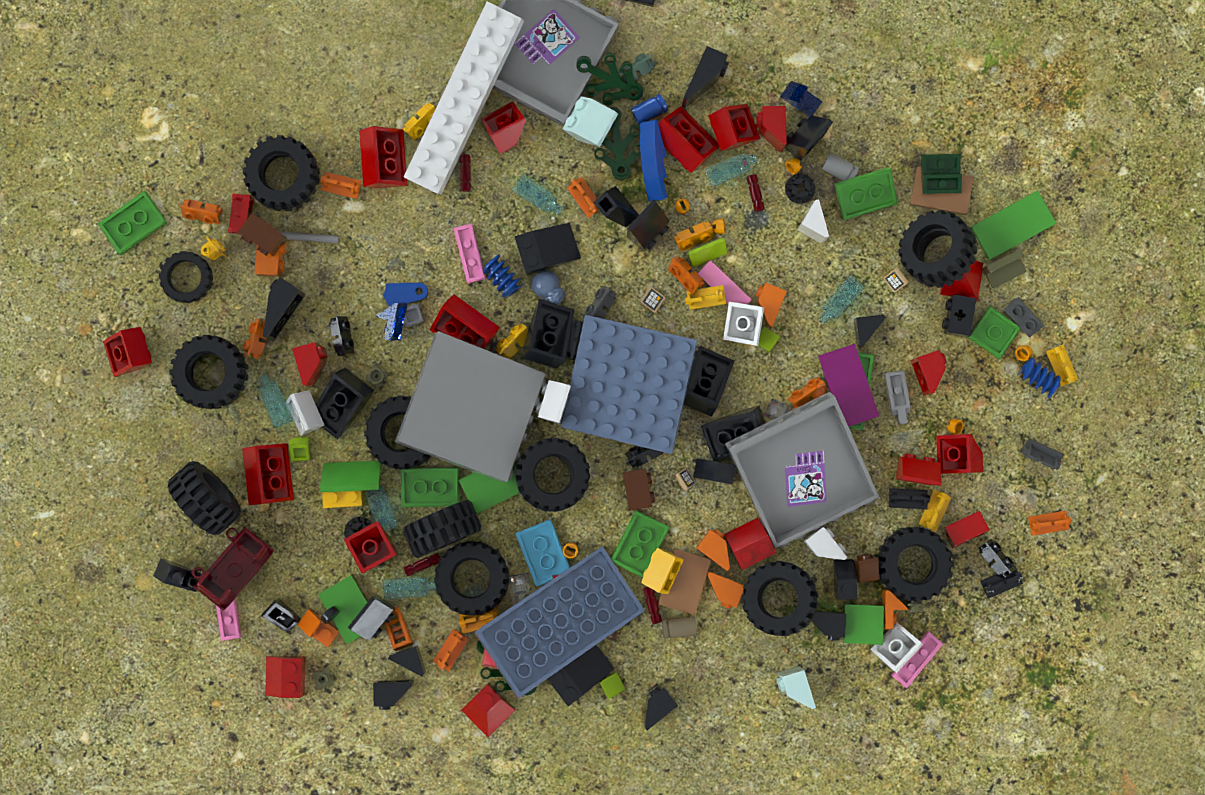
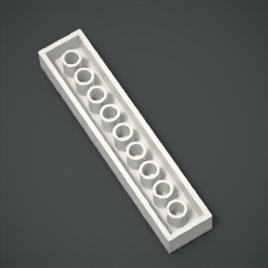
(464, 98)

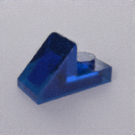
(801, 99)
(395, 315)

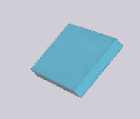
(542, 552)

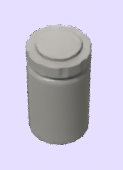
(839, 167)

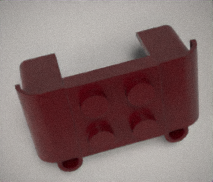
(233, 568)

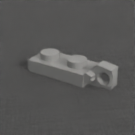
(898, 395)

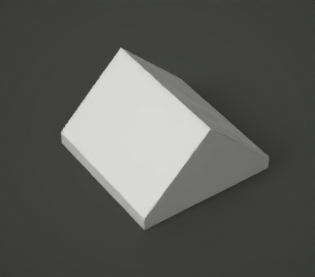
(814, 223)
(743, 323)
(304, 412)
(897, 647)

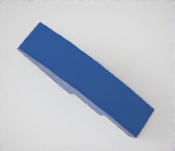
(652, 162)

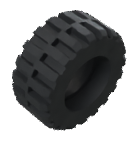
(263, 156)
(922, 233)
(186, 360)
(376, 435)
(552, 448)
(204, 498)
(442, 528)
(940, 567)
(445, 578)
(806, 598)

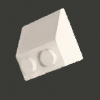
(554, 401)

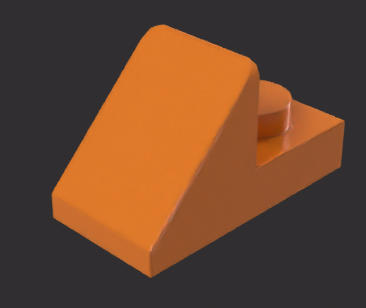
(890, 603)
(314, 626)

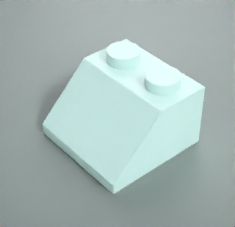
(589, 121)
(795, 685)

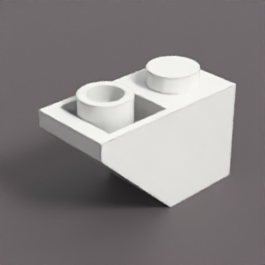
(823, 544)

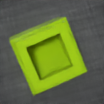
(767, 339)
(300, 449)
(612, 685)

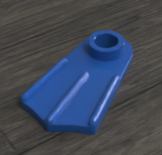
(404, 292)

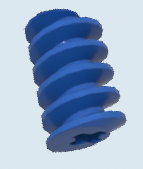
(501, 277)
(1040, 377)

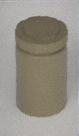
(679, 627)

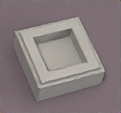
(413, 315)

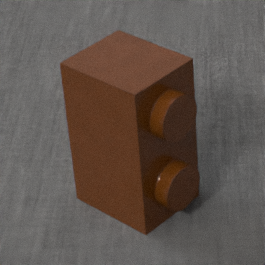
(262, 234)
(638, 490)

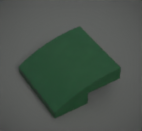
(941, 173)

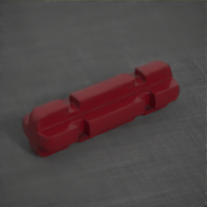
(465, 173)
(755, 193)
(422, 564)
(652, 605)

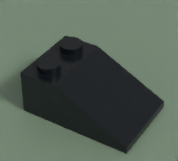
(710, 68)
(807, 136)
(648, 227)
(547, 248)
(281, 304)
(548, 334)
(707, 380)
(342, 401)
(730, 427)
(581, 675)

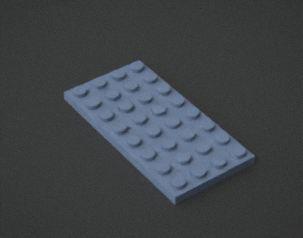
(559, 622)

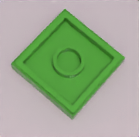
(994, 332)
(864, 624)

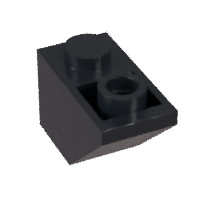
(616, 207)
(176, 575)

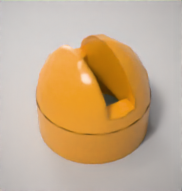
(793, 165)
(678, 207)
(720, 226)
(1023, 352)
(955, 426)
(568, 552)

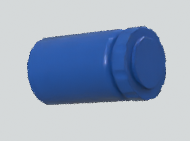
(649, 109)

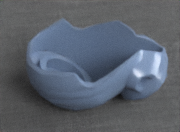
(547, 286)

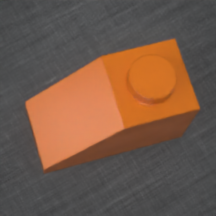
(771, 299)
(715, 548)
(726, 590)

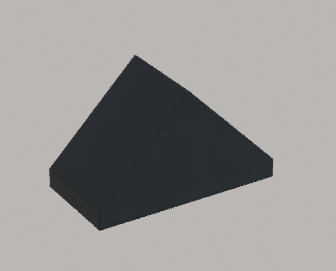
(866, 327)
(281, 615)
(409, 659)

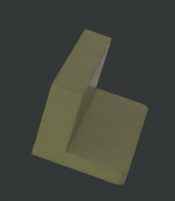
(1005, 269)

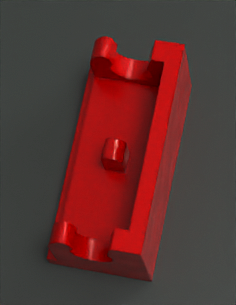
(240, 211)
(966, 529)

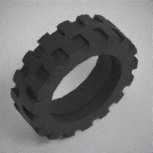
(171, 263)

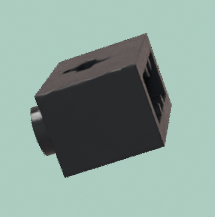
(966, 308)

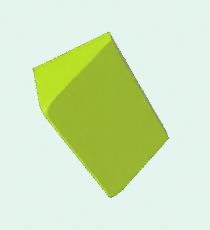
(707, 252)

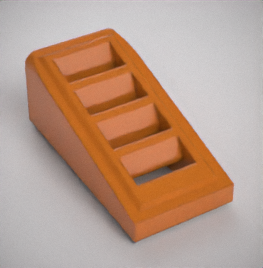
(406, 634)

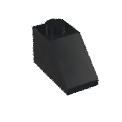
(714, 471)
(844, 579)
(830, 624)
(389, 692)

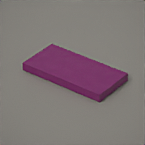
(848, 384)

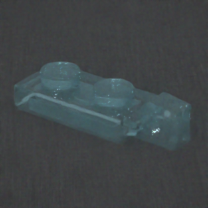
(729, 169)
(536, 195)
(841, 298)
(274, 402)
(381, 508)
(406, 587)

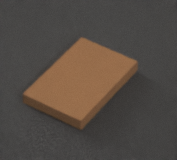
(948, 202)
(688, 583)

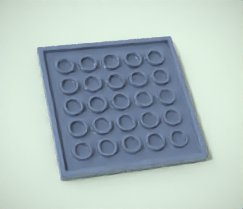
(629, 383)

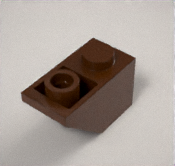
(866, 568)

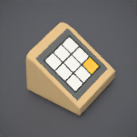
(895, 280)
(652, 299)
(685, 479)

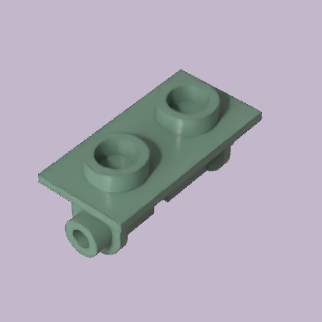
(640, 64)

